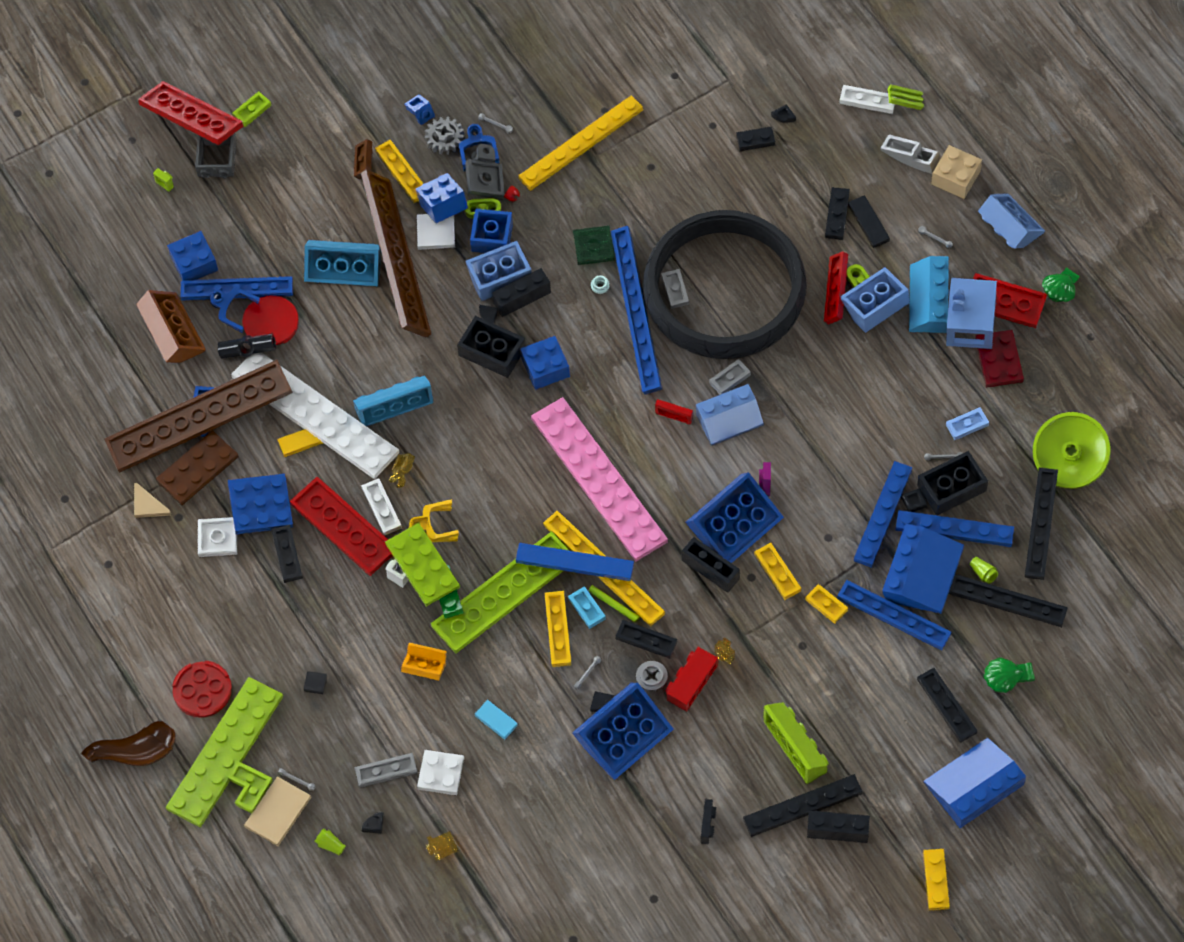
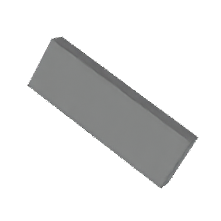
(386, 770)

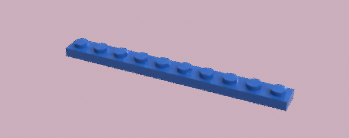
(636, 310)

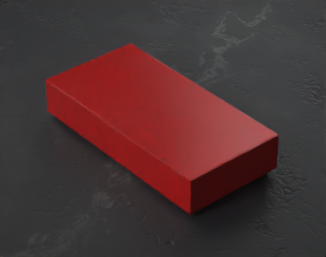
(674, 411)

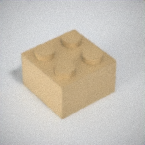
(956, 172)

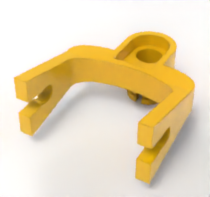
(424, 521)

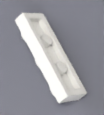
(866, 99)
(381, 506)

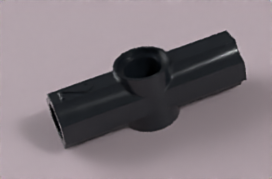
(235, 347)

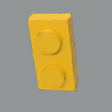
(826, 603)

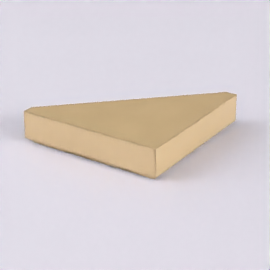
(146, 505)

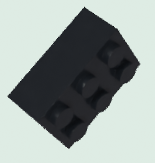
(491, 346)
(952, 483)

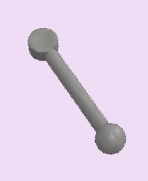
(509, 129)
(922, 230)
(928, 456)
(597, 660)
(311, 787)

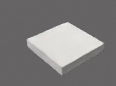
(435, 235)
(216, 537)

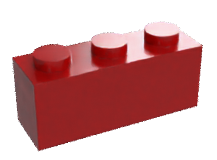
(691, 678)

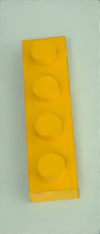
(399, 168)
(557, 629)

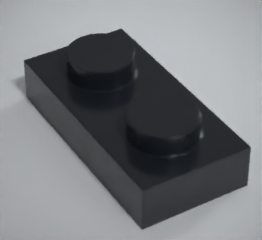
(755, 138)
(708, 814)

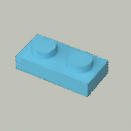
(586, 607)

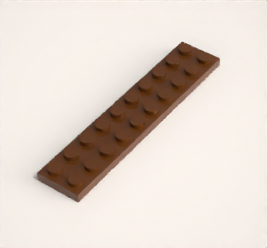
(395, 254)
(198, 416)

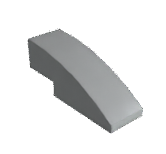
(911, 153)

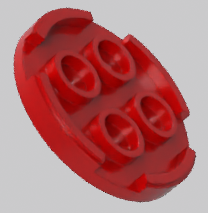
(269, 316)
(202, 689)

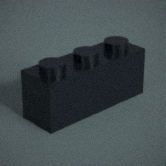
(521, 292)
(710, 564)
(838, 826)

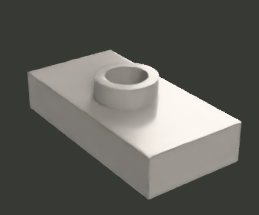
(675, 288)
(730, 377)

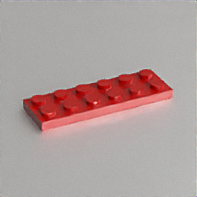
(190, 113)
(342, 525)

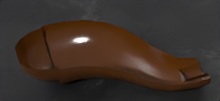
(137, 750)

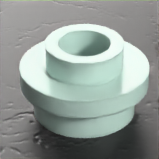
(600, 280)

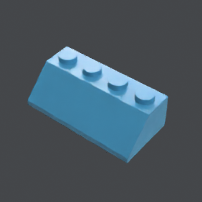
(342, 263)
(929, 295)
(393, 401)

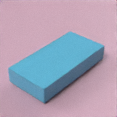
(496, 719)

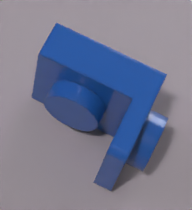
(420, 108)

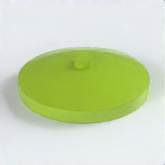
(1074, 447)

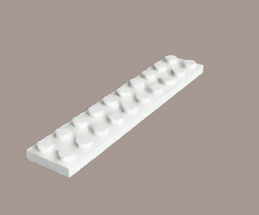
(328, 422)

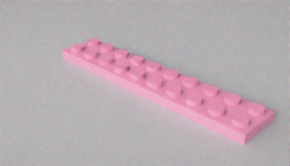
(599, 479)

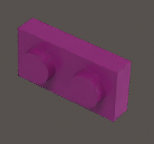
(765, 477)

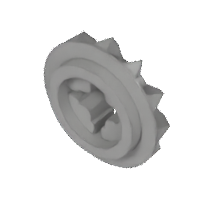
(651, 667)

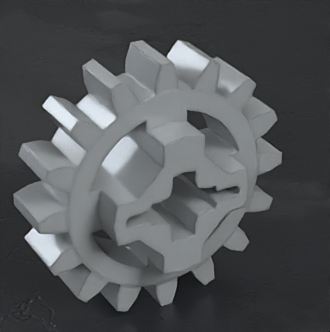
(444, 135)

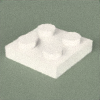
(440, 772)

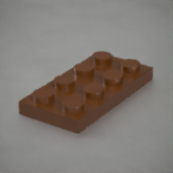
(197, 467)

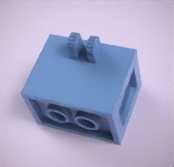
(971, 311)

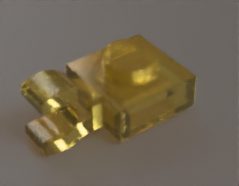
(401, 466)
(724, 652)

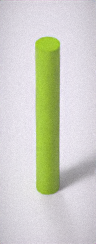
(613, 603)

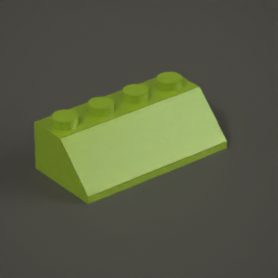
(794, 741)

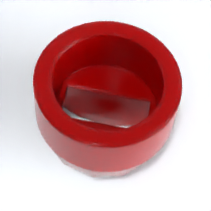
(511, 193)

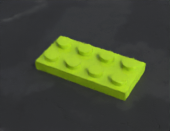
(422, 564)

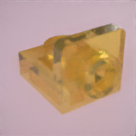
(441, 845)

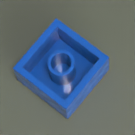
(441, 198)
(490, 230)
(192, 257)
(545, 362)

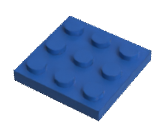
(259, 503)

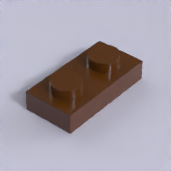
(363, 157)

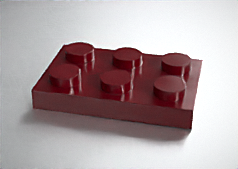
(1002, 362)

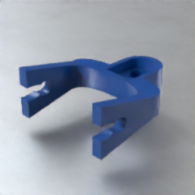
(476, 140)
(224, 302)

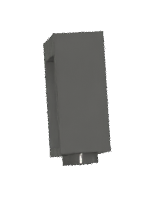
(215, 170)

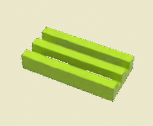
(905, 95)

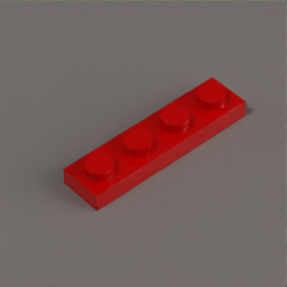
(835, 287)

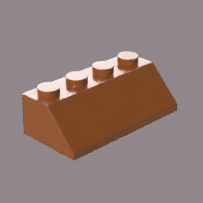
(170, 326)

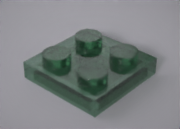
(593, 245)

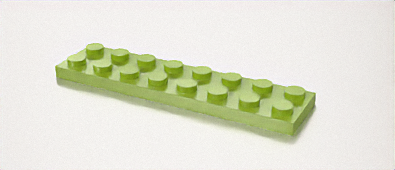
(496, 599)
(224, 748)

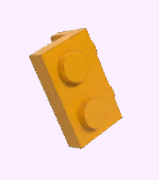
(424, 661)

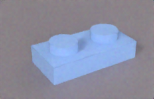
(967, 423)

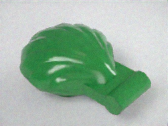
(1061, 286)
(1004, 675)

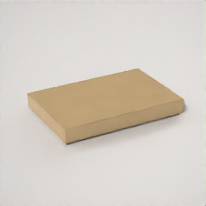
(277, 811)

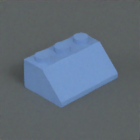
(1010, 220)
(497, 269)
(875, 299)
(729, 414)

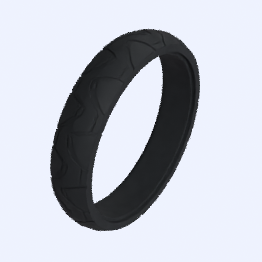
(724, 222)

